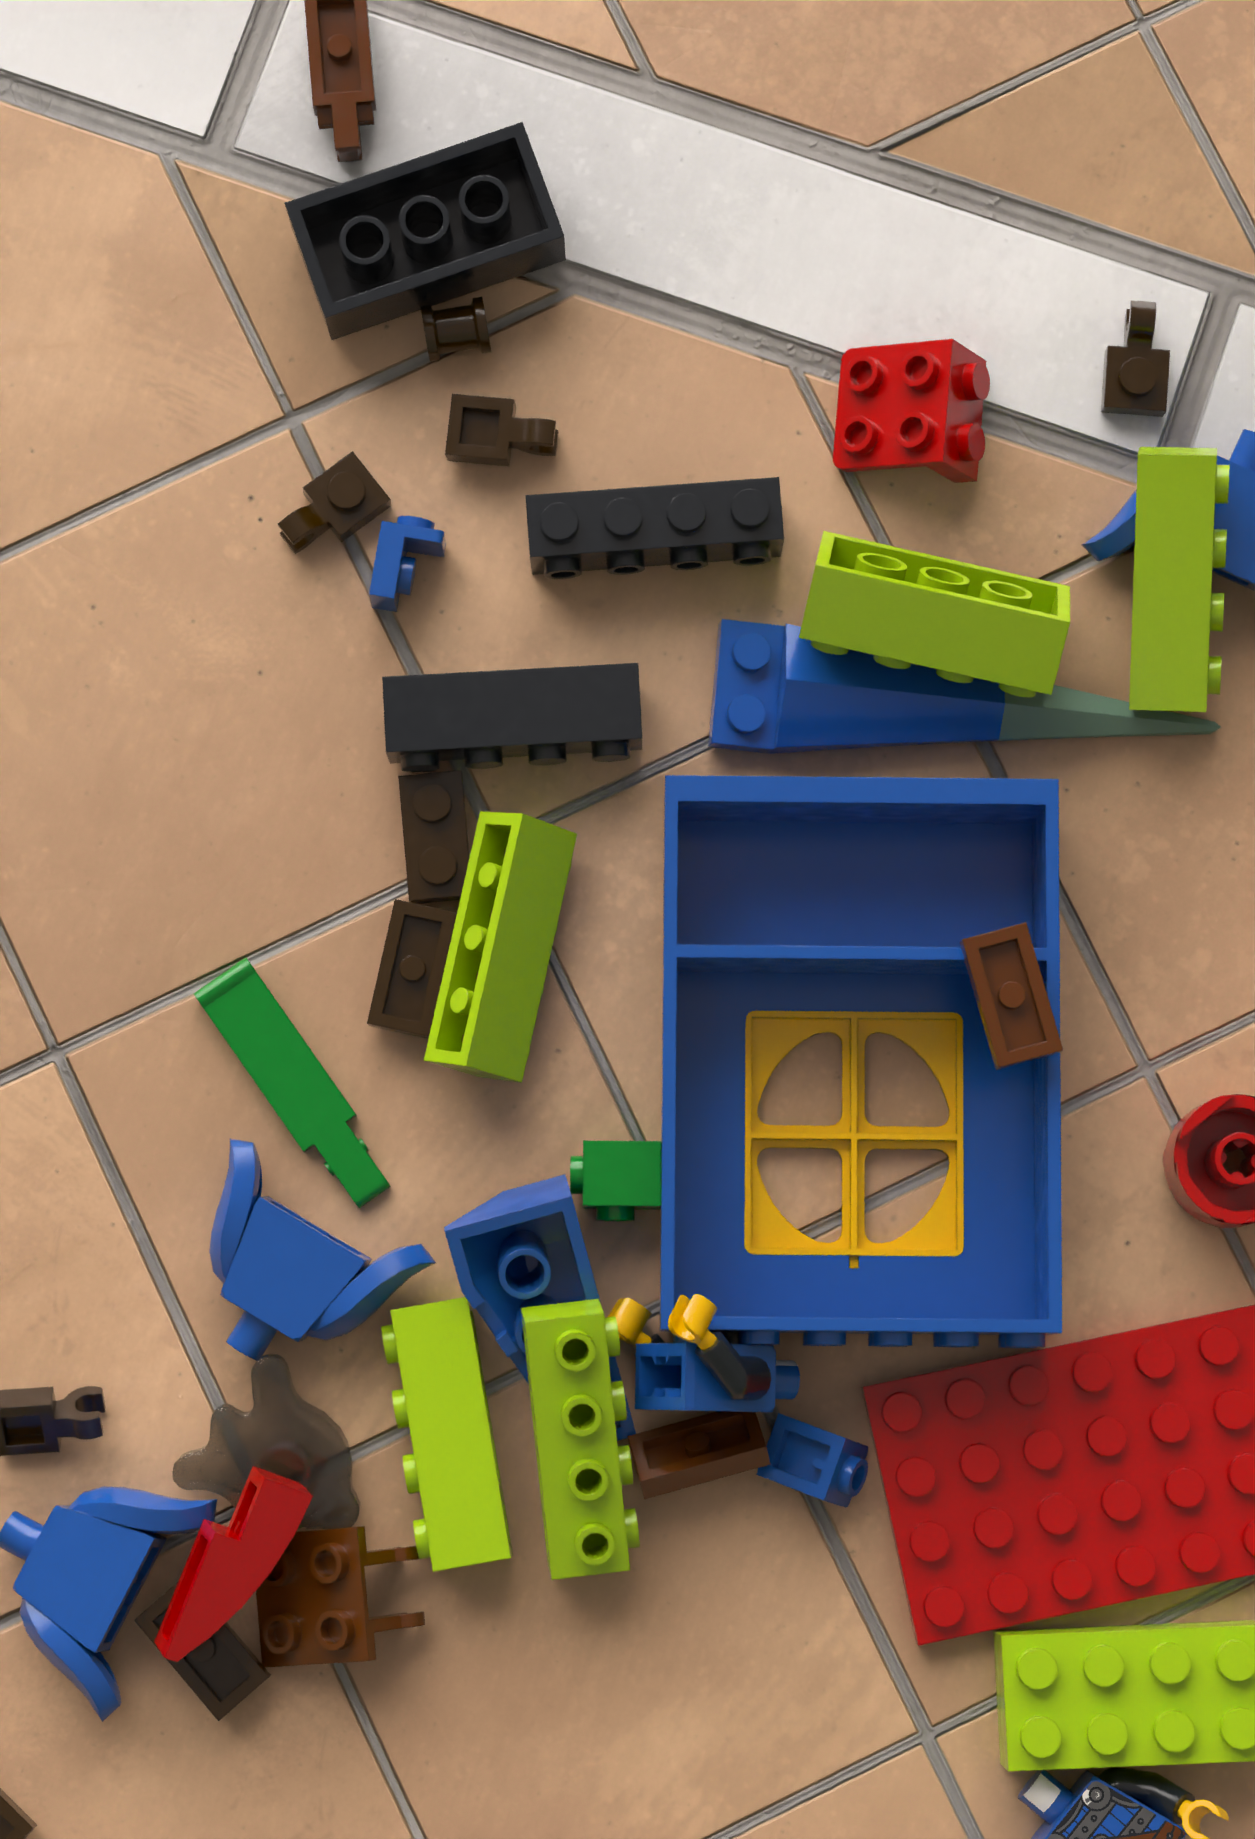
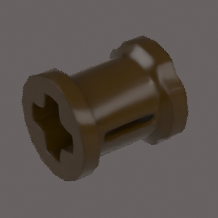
(455, 329)

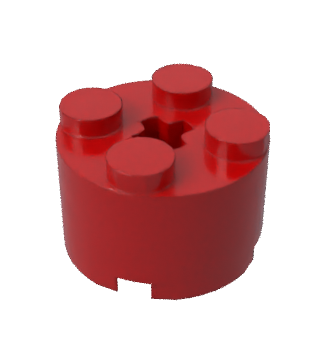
(1196, 1160)

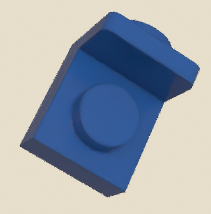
(394, 571)
(815, 1461)

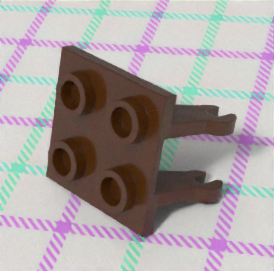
(317, 1602)

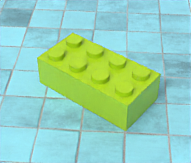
(936, 615)
(1126, 1695)

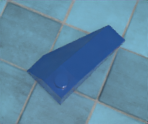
(521, 1254)

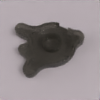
(282, 1438)

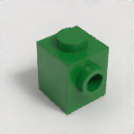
(618, 1178)

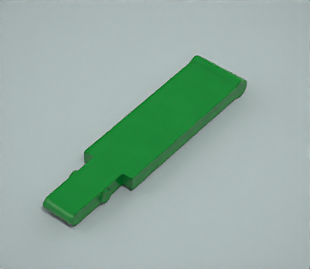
(290, 1076)

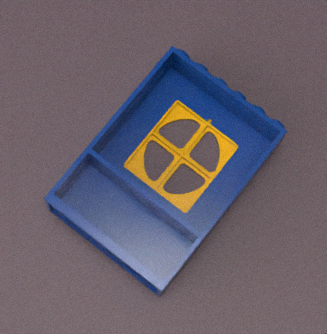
(846, 917)

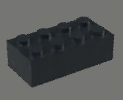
(427, 230)

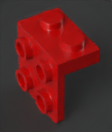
(912, 409)

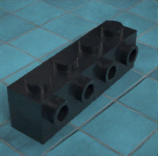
(655, 527)
(512, 715)

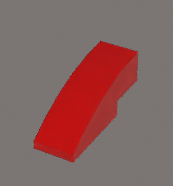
(232, 1561)

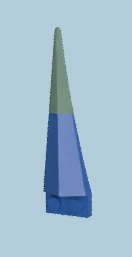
(789, 697)

